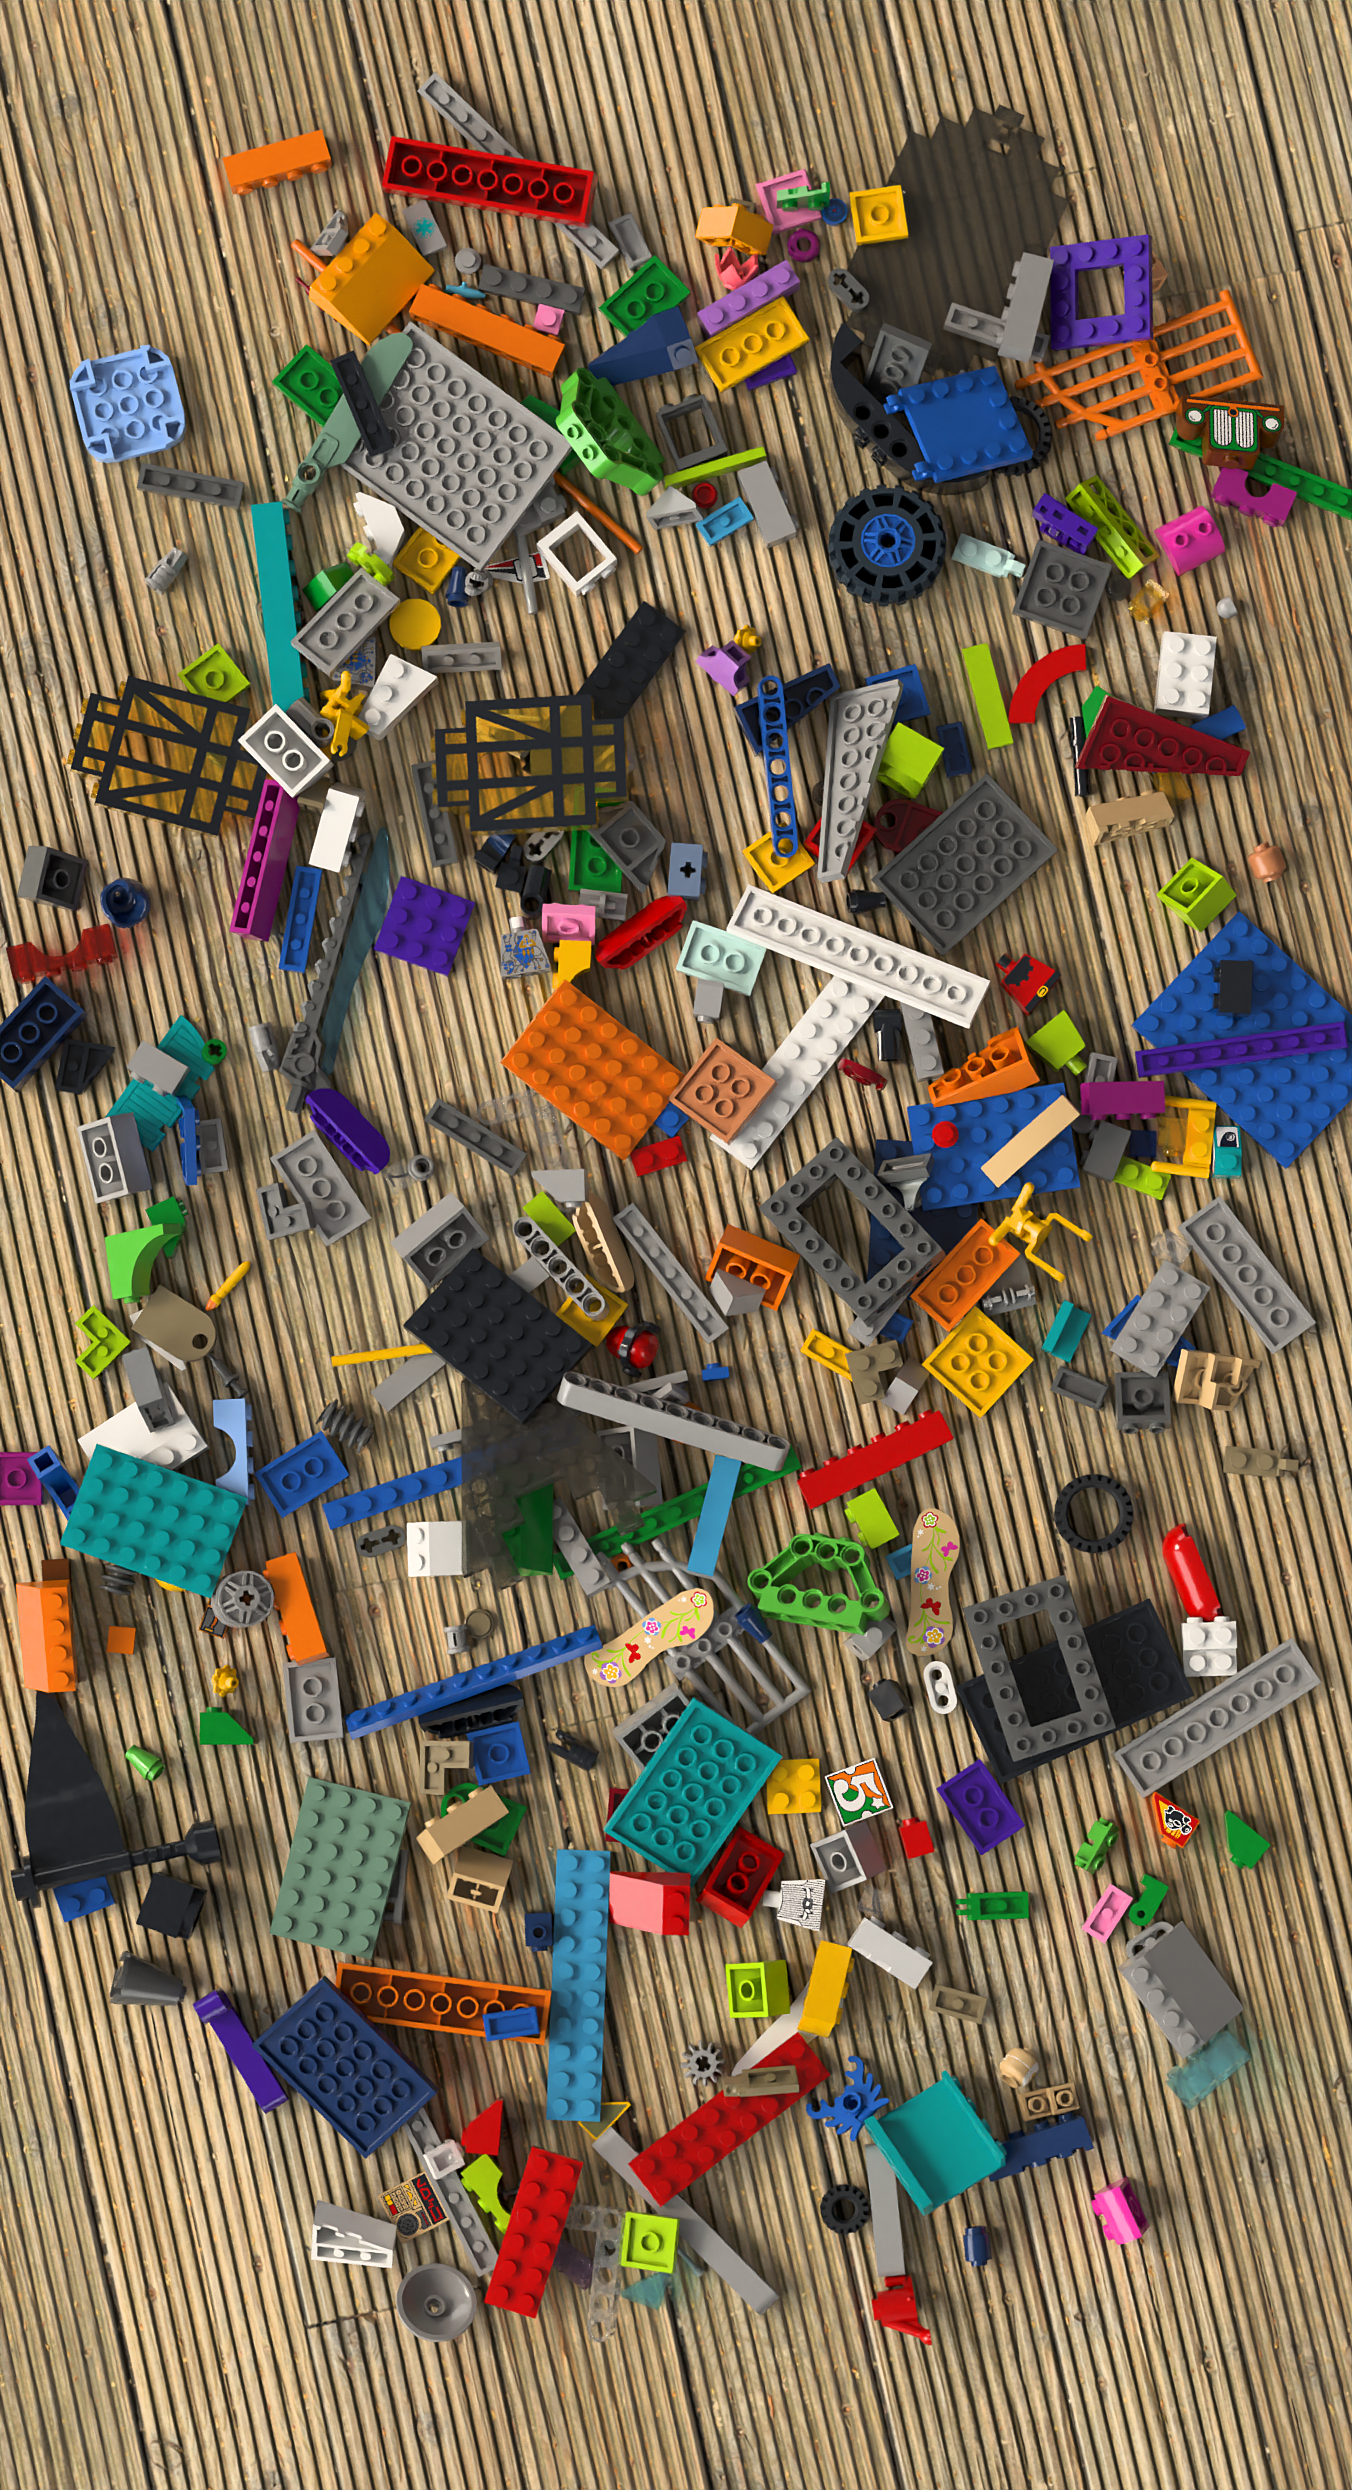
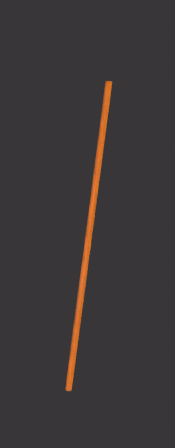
(561, 480)

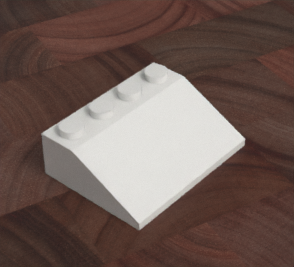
(129, 1434)

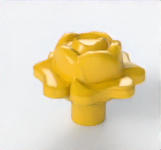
(747, 639)
(224, 1680)

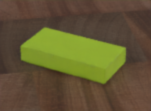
(549, 1219)

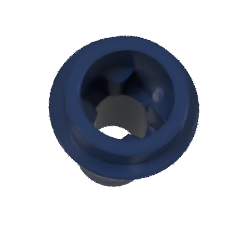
(455, 592)
(753, 1622)

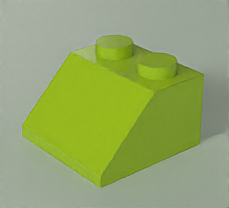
(1196, 894)
(757, 1989)

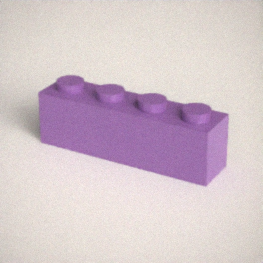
(748, 299)

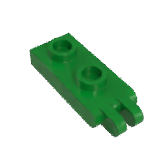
(995, 1905)

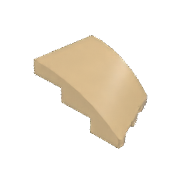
(1211, 1379)

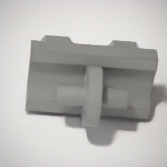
(608, 904)

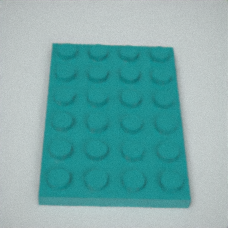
(153, 1521)
(692, 1791)

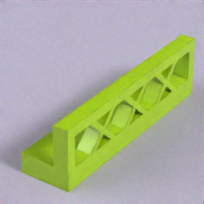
(1110, 534)

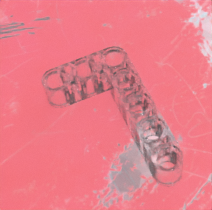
(539, 1114)
(601, 2259)

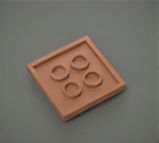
(722, 1091)

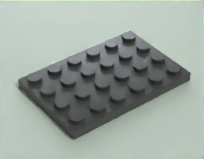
(964, 864)

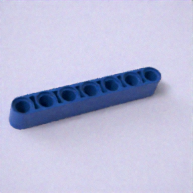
(782, 753)

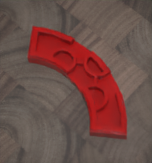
(1040, 677)

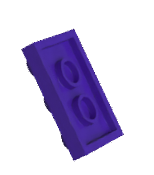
(980, 1807)

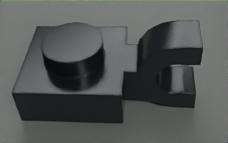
(511, 874)

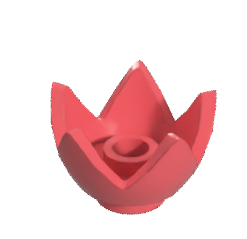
(732, 272)

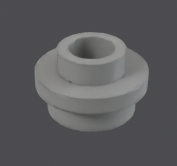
(428, 1166)

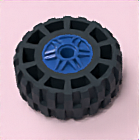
(882, 572)

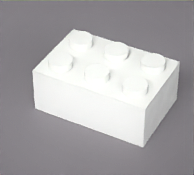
(1185, 675)

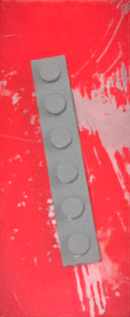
(670, 1273)

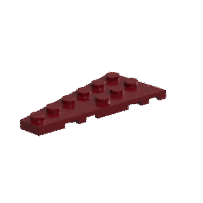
(1146, 742)

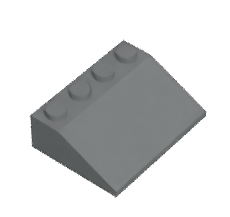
(1181, 1990)

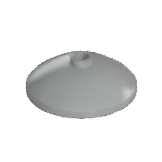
(440, 2288)

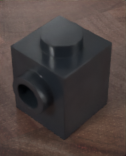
(889, 1700)

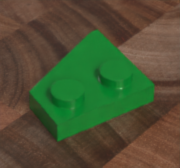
(802, 197)

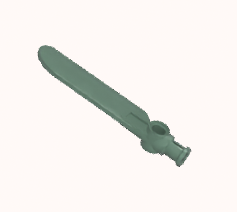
(340, 431)

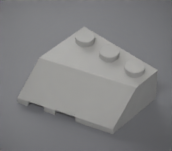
(648, 1726)

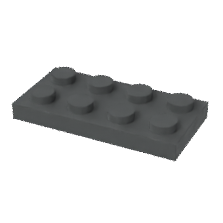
(895, 363)

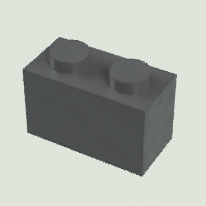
(1105, 1151)

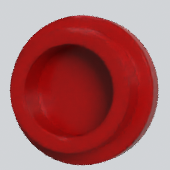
(705, 495)
(945, 1134)

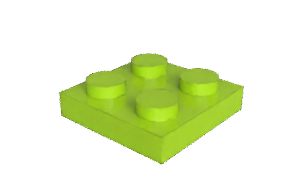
(214, 676)
(650, 2241)

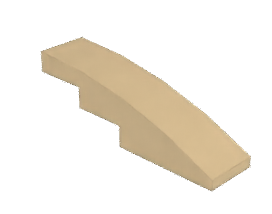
(1030, 1140)

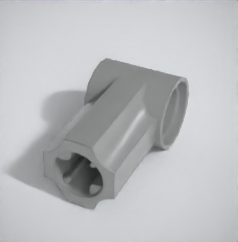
(310, 720)

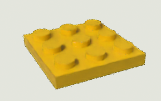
(977, 1362)

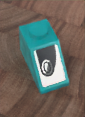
(1226, 1152)

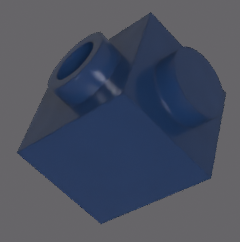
(538, 1930)

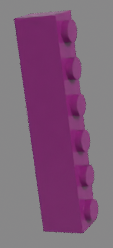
(265, 863)

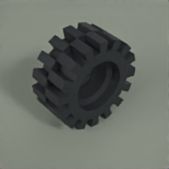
(844, 2192)

